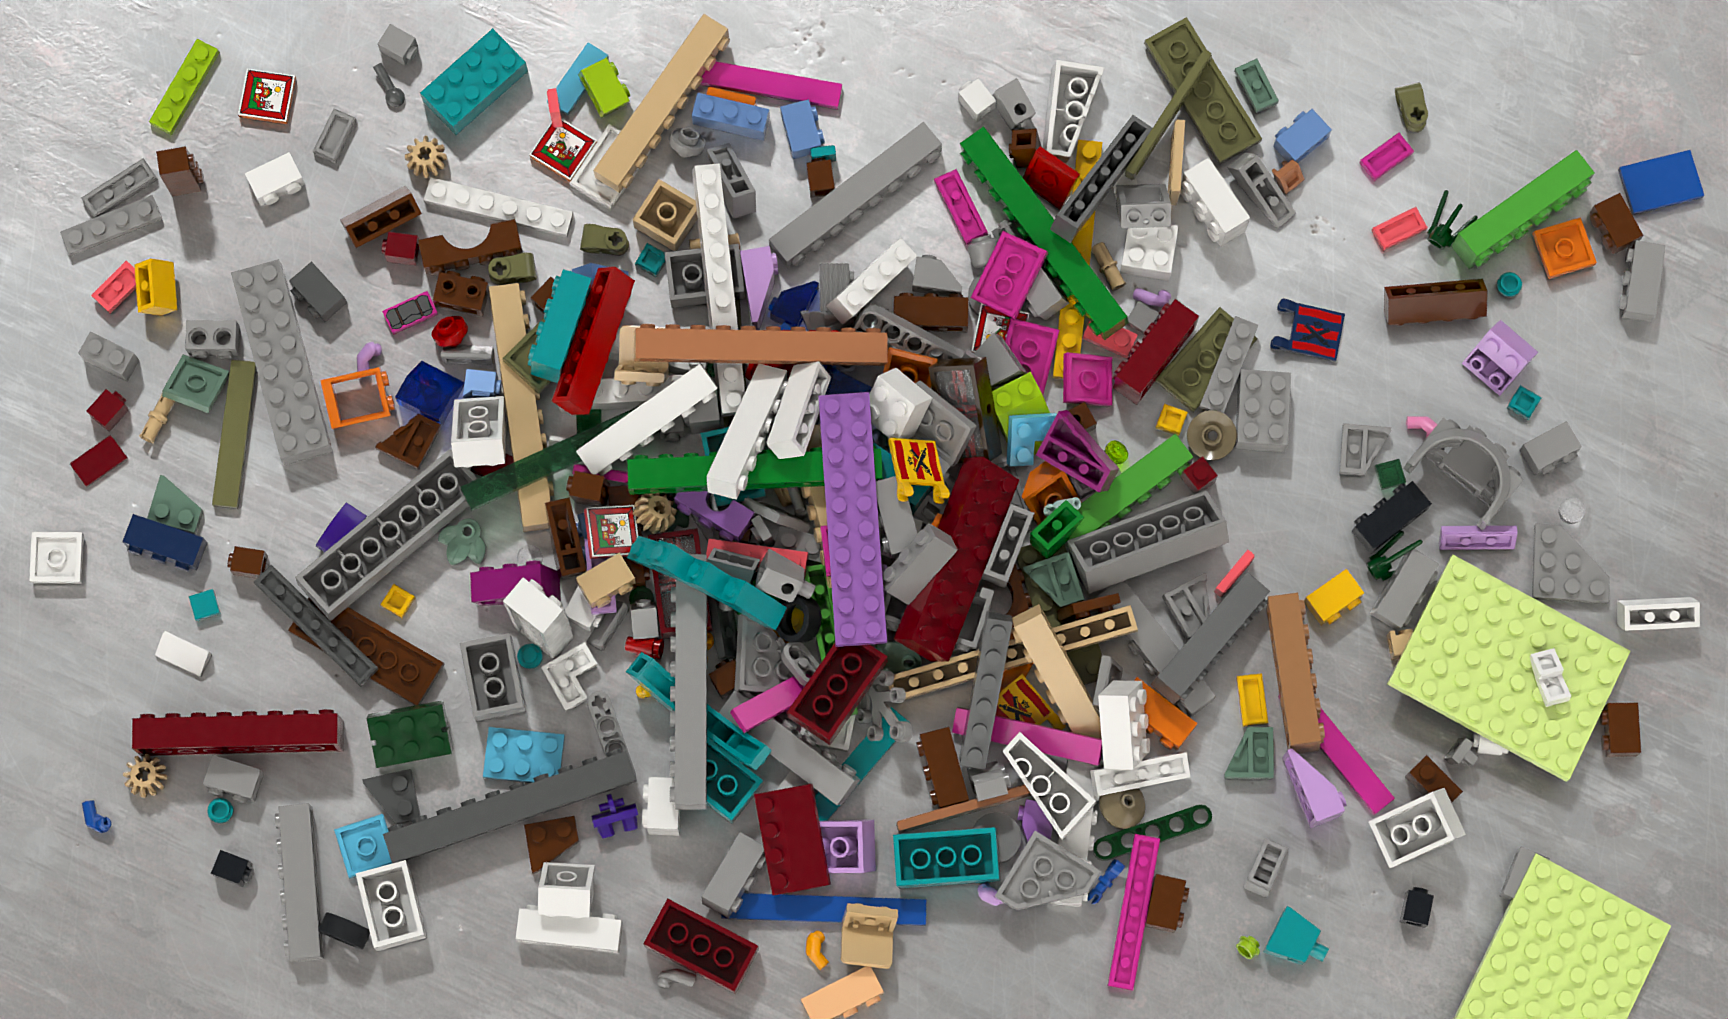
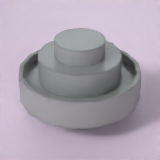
(687, 142)

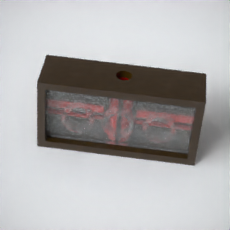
(968, 389)

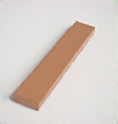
(960, 810)

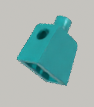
(1295, 939)

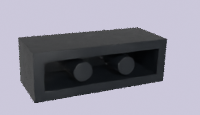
(1390, 516)

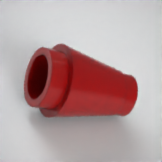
(650, 646)

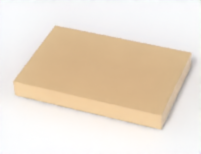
(1176, 158)

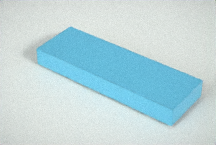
(570, 87)

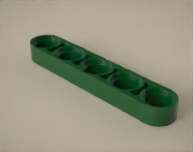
(1161, 823)

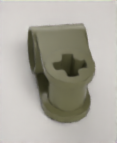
(1412, 102)
(600, 239)
(515, 268)

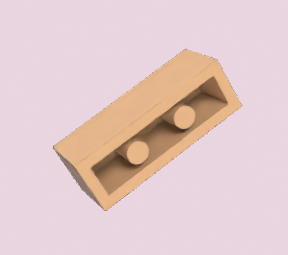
(844, 996)

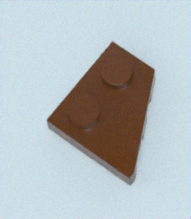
(411, 442)
(1082, 609)
(549, 840)

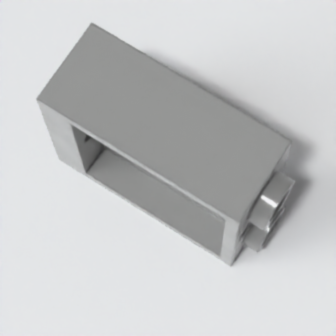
(1143, 202)

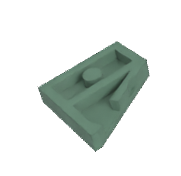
(174, 508)
(1057, 579)

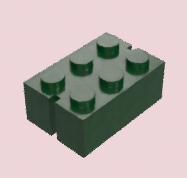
(409, 734)

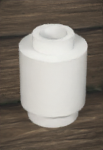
(1486, 746)

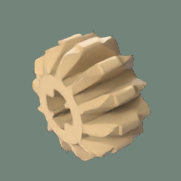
(418, 162)
(654, 512)
(153, 778)

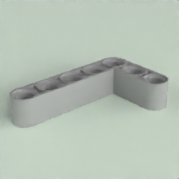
(900, 339)

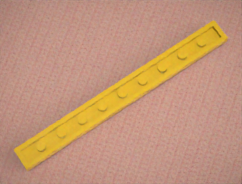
(1070, 321)

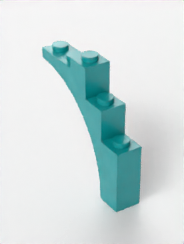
(708, 579)
(719, 729)

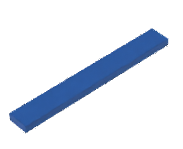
(822, 908)

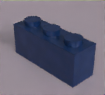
(164, 543)

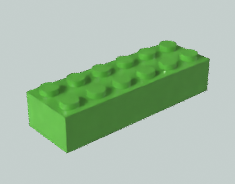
(1522, 210)

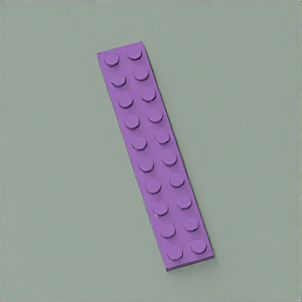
(852, 519)

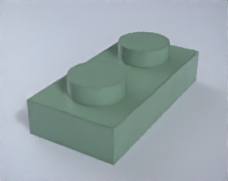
(1256, 85)

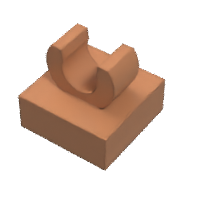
(1288, 176)

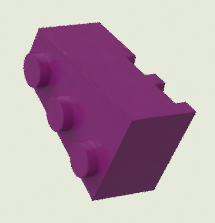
(1077, 453)
(493, 585)

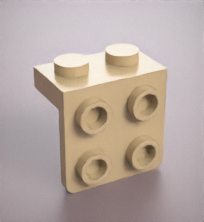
(631, 372)
(868, 935)

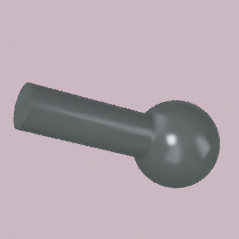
(394, 96)

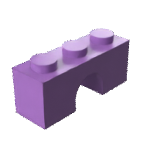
(731, 522)

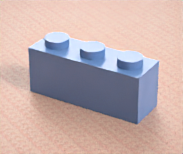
(730, 116)

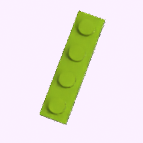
(184, 86)

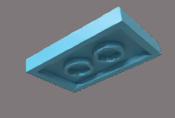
(522, 754)

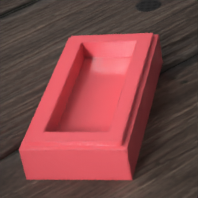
(554, 108)
(1399, 228)
(1234, 573)

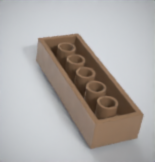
(1293, 673)

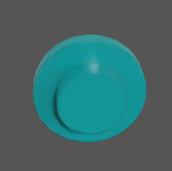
(1509, 284)
(529, 656)
(220, 810)

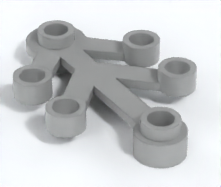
(899, 730)

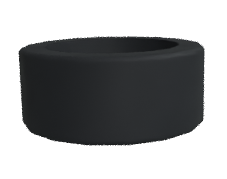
(811, 622)
(344, 930)

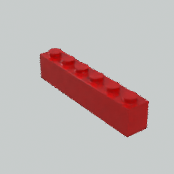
(593, 341)

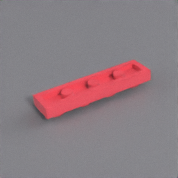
(758, 551)

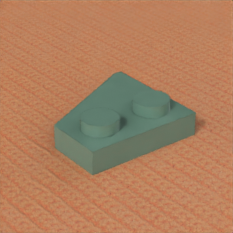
(1253, 755)

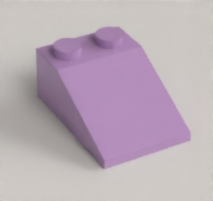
(758, 273)
(1316, 794)
(849, 845)

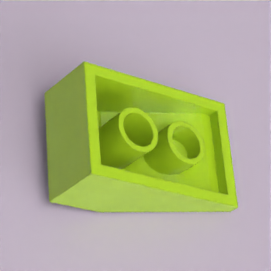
(1018, 398)

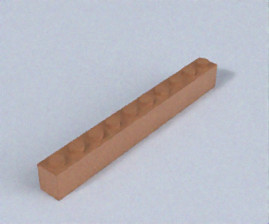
(759, 346)

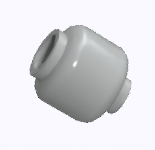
(981, 250)

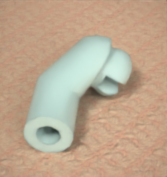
(1049, 508)

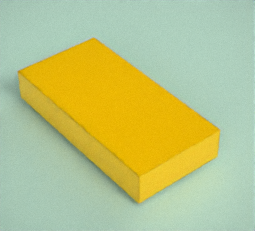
(1252, 700)

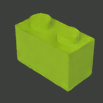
(604, 87)

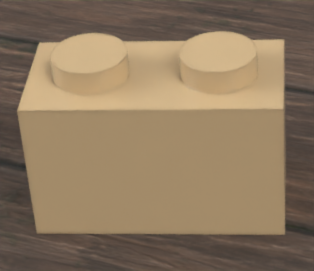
(606, 581)

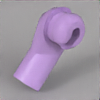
(1150, 298)
(366, 354)
(988, 894)

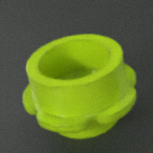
(1248, 947)

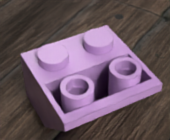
(1499, 357)

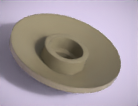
(1199, 432)
(1118, 813)

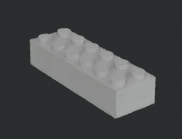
(1148, 541)

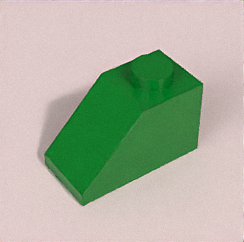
(1055, 529)

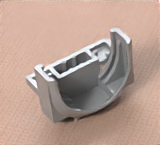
(1471, 463)

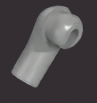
(677, 975)

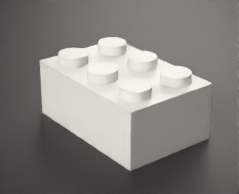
(1214, 202)
(479, 431)
(1123, 724)
(1417, 827)
(391, 905)

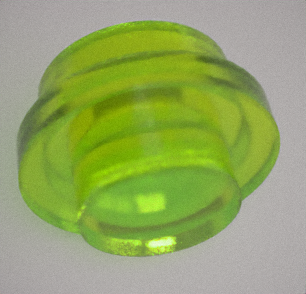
(1116, 451)

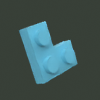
(1022, 434)

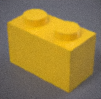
(155, 287)
(1334, 597)

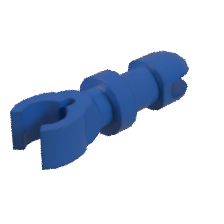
(1111, 873)

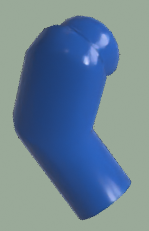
(94, 820)

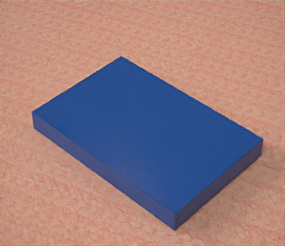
(1661, 182)

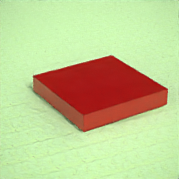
(1050, 177)

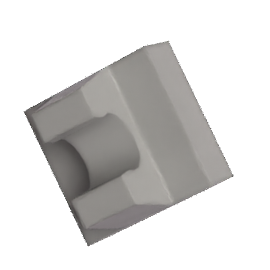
(1461, 753)

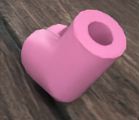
(1421, 422)

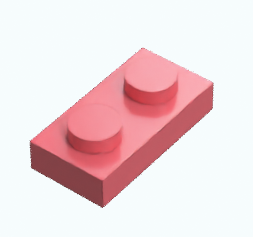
(116, 287)
(1118, 343)

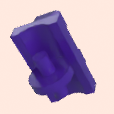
(604, 820)

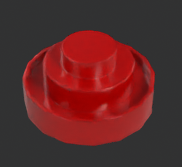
(449, 331)

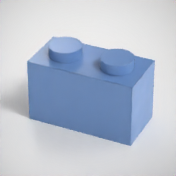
(801, 128)
(1302, 137)

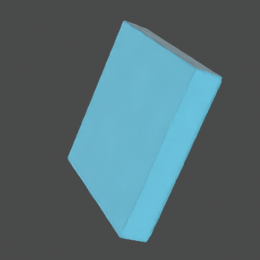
(364, 845)

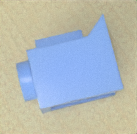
(481, 384)

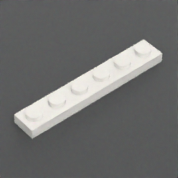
(498, 207)

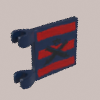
(1313, 331)

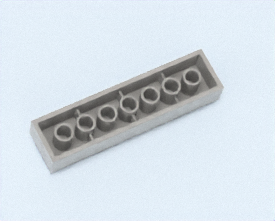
(281, 362)
(386, 537)

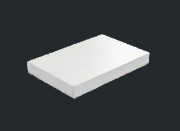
(585, 180)

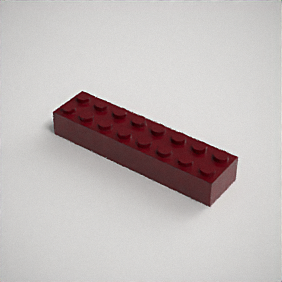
(973, 521)
(238, 734)

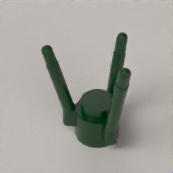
(1440, 235)
(1380, 566)

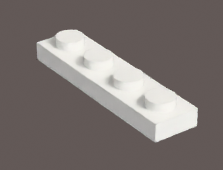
(1146, 773)

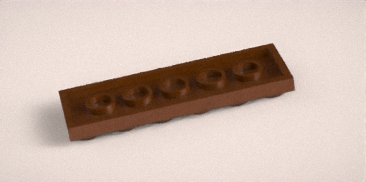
(401, 665)

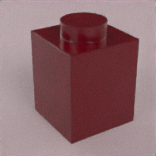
(401, 248)
(108, 409)
(1199, 476)

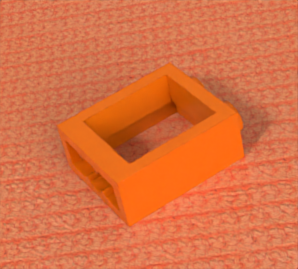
(332, 404)

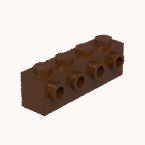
(1435, 302)

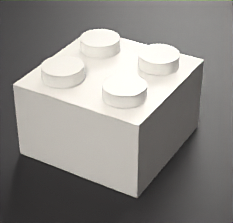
(1149, 251)
(897, 404)
(660, 815)
(566, 890)

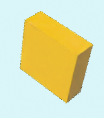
(1171, 419)
(397, 601)

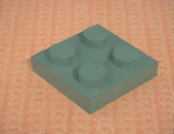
(195, 383)

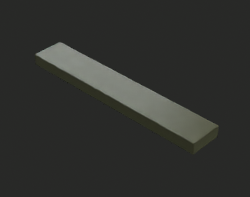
(1168, 115)
(234, 434)

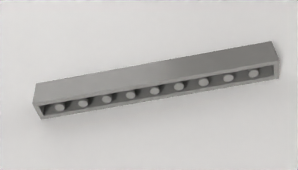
(689, 697)

